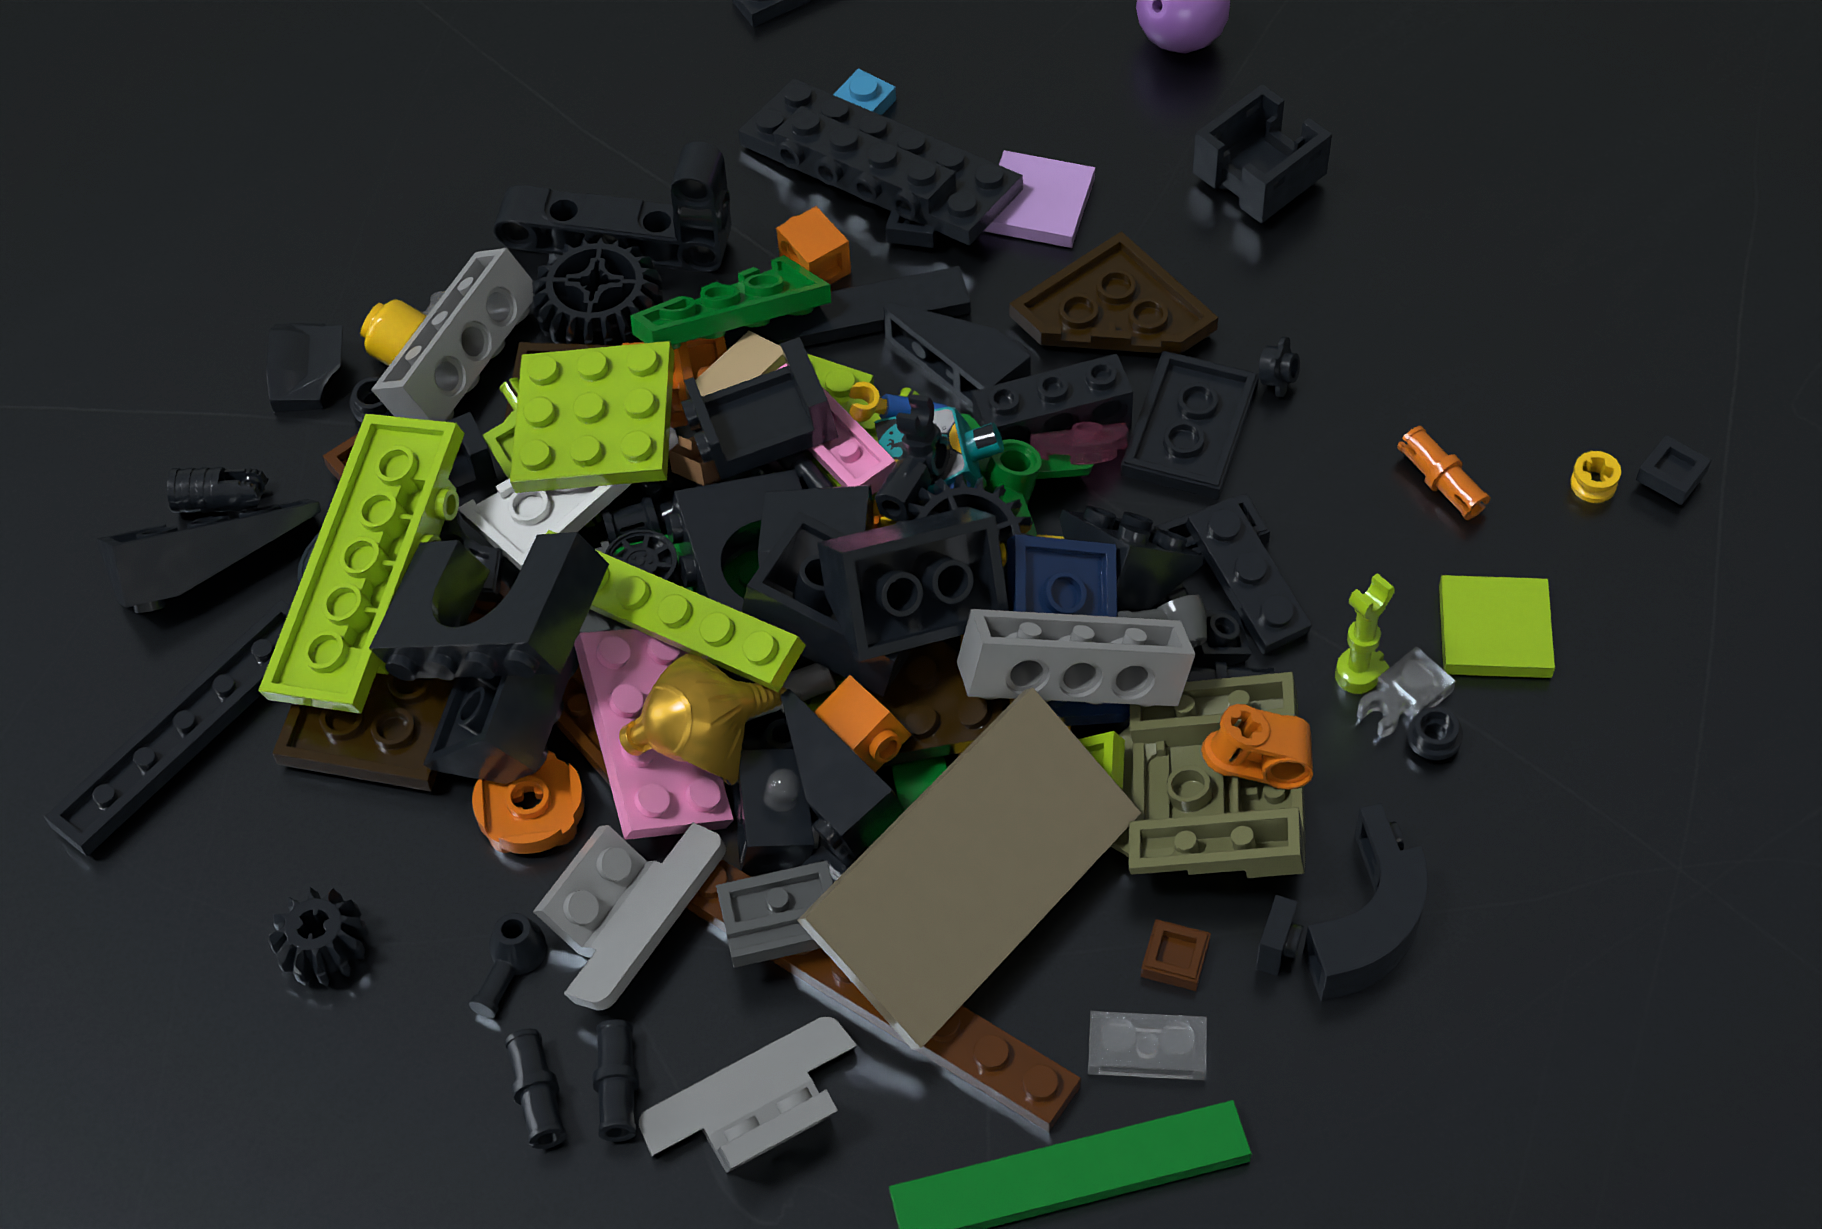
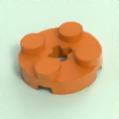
(537, 828)

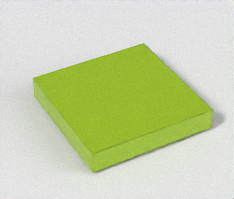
(1496, 626)

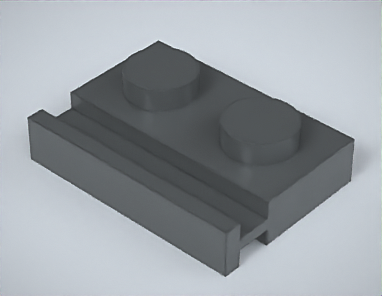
(764, 912)

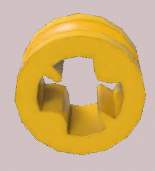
(1609, 473)

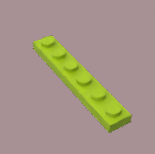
(696, 624)

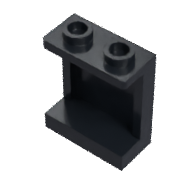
(761, 416)

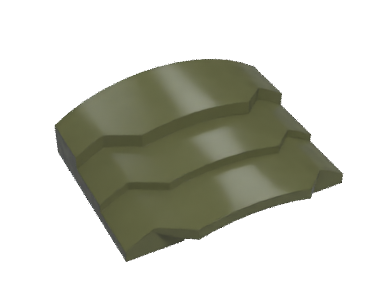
(1191, 812)

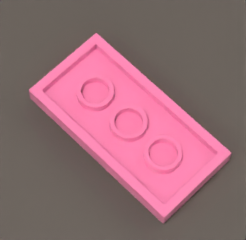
(650, 789)

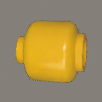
(389, 329)

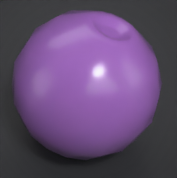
(1182, 24)

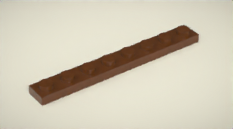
(963, 1045)

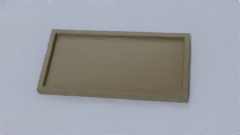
(970, 868)

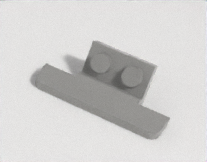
(621, 906)
(754, 1099)

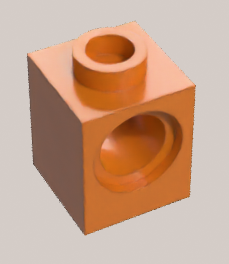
(815, 245)
(863, 723)

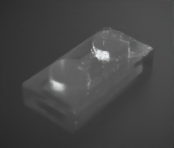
(1147, 1045)

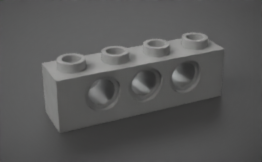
(457, 338)
(1075, 657)

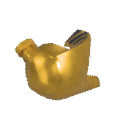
(698, 716)

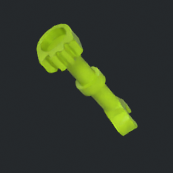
(1360, 664)

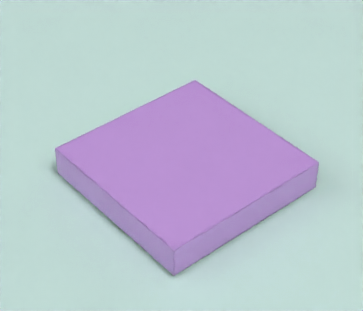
(1050, 201)

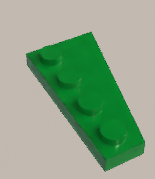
(723, 307)

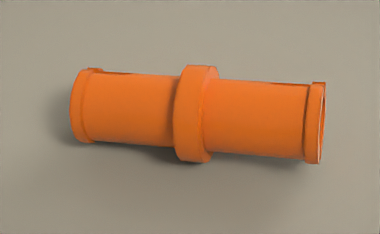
(1443, 472)

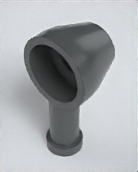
(1187, 609)

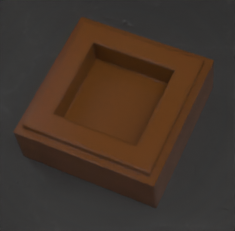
(1175, 955)

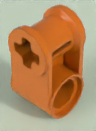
(1267, 747)

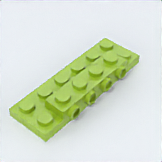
(382, 509)

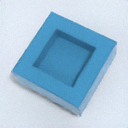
(867, 92)

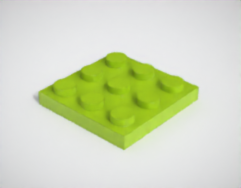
(593, 417)

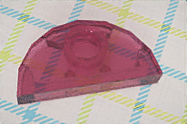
(1084, 442)

